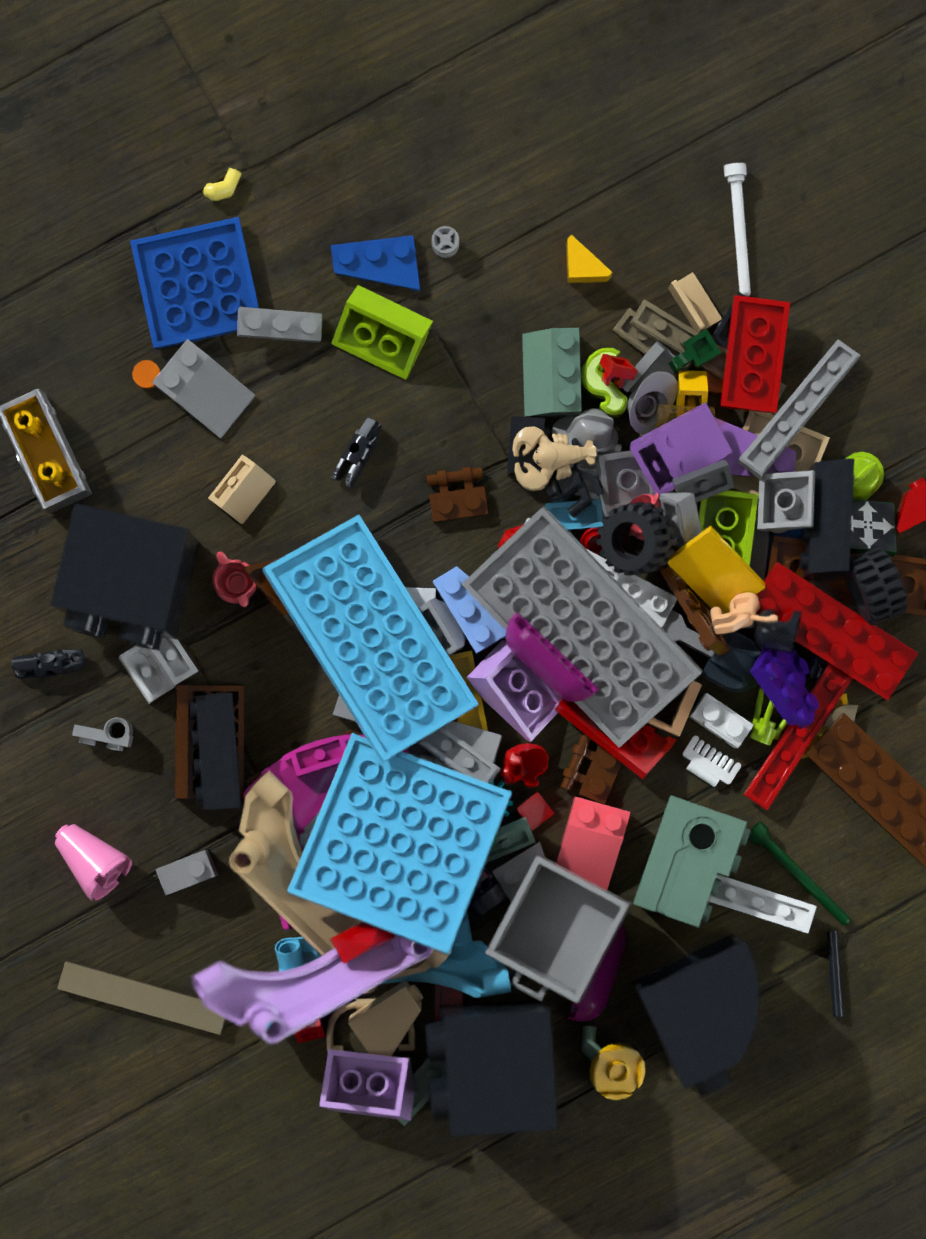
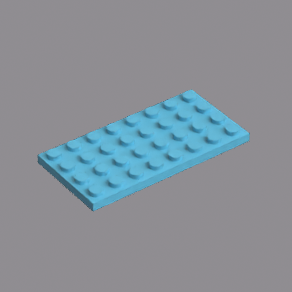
(370, 638)

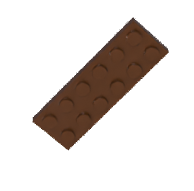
(911, 570)
(874, 782)

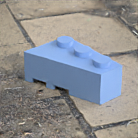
(474, 620)

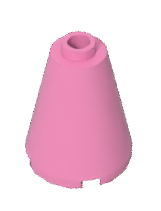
(91, 860)

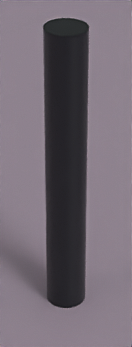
(835, 973)

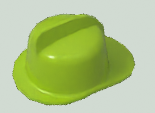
(867, 475)

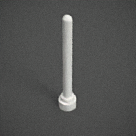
(735, 174)

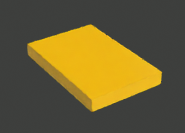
(714, 570)

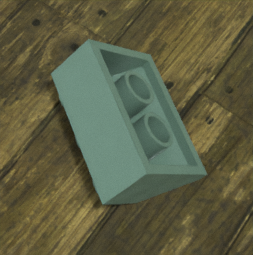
(552, 373)

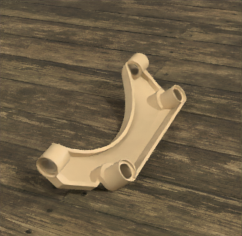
(273, 861)

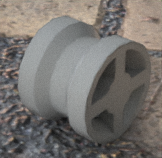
(445, 237)

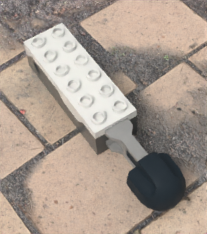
(727, 671)

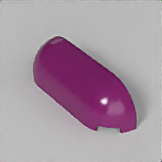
(547, 661)
(602, 984)

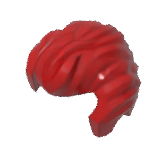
(524, 763)

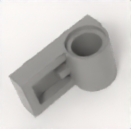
(91, 735)

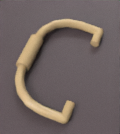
(358, 1004)

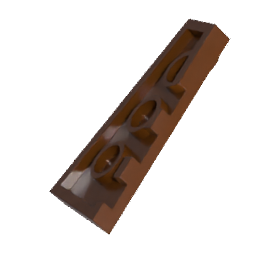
(696, 611)

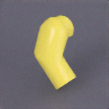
(223, 189)

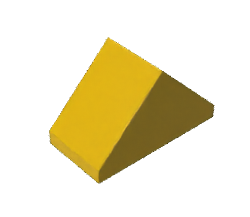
(583, 265)

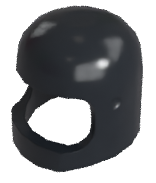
(777, 635)

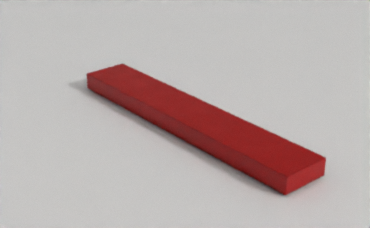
(796, 741)

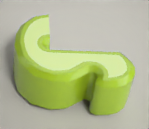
(614, 400)

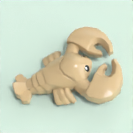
(549, 457)

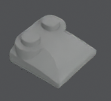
(786, 501)
(443, 625)

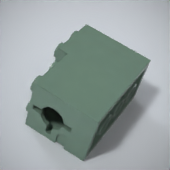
(686, 859)

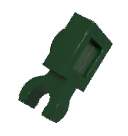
(697, 350)

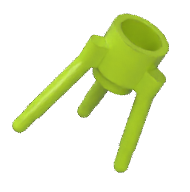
(764, 729)

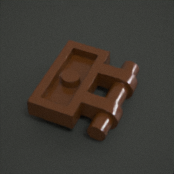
(458, 503)
(600, 774)

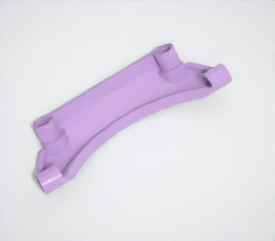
(302, 993)

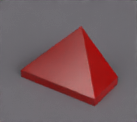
(359, 941)

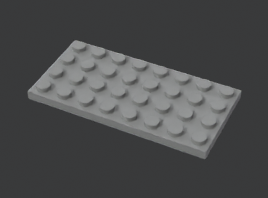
(588, 620)

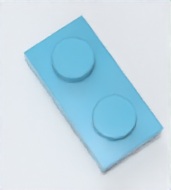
(587, 519)

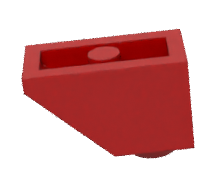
(912, 507)

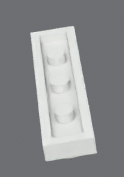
(764, 904)

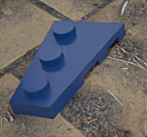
(380, 261)

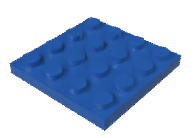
(194, 281)

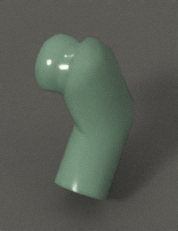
(589, 1046)

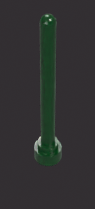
(760, 835)

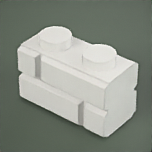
(720, 720)

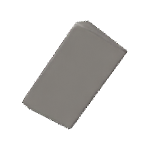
(684, 516)

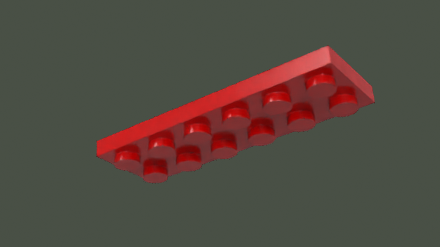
(837, 632)

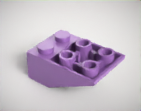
(680, 448)

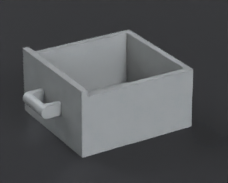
(558, 930)

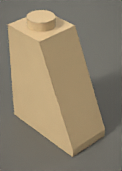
(387, 1019)

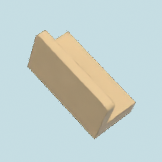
(694, 303)
(242, 489)

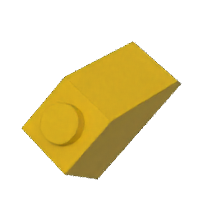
(692, 388)

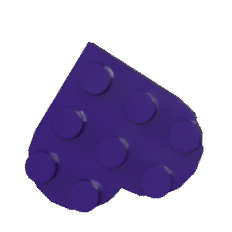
(783, 681)

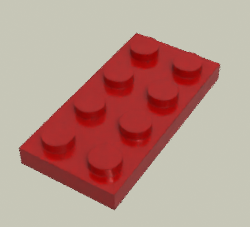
(754, 354)

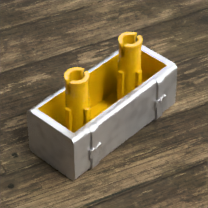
(44, 451)

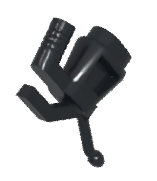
(564, 488)

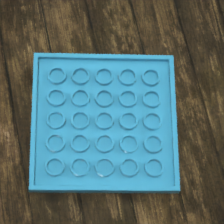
(400, 844)

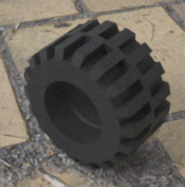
(616, 541)
(876, 586)

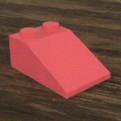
(592, 840)

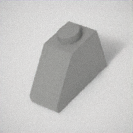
(186, 872)

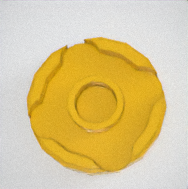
(617, 1071)

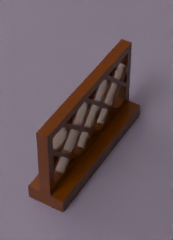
(183, 737)

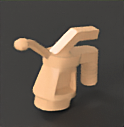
(742, 614)

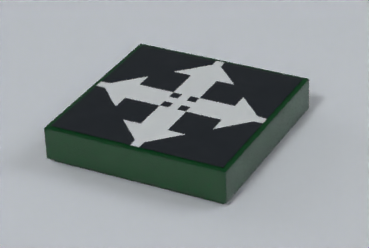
(873, 527)

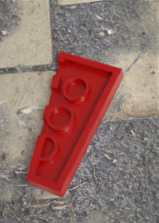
(638, 753)

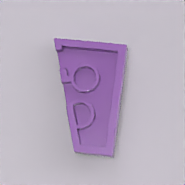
(740, 441)

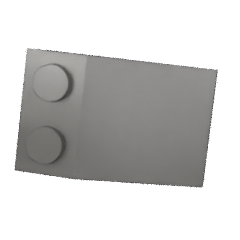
(203, 388)

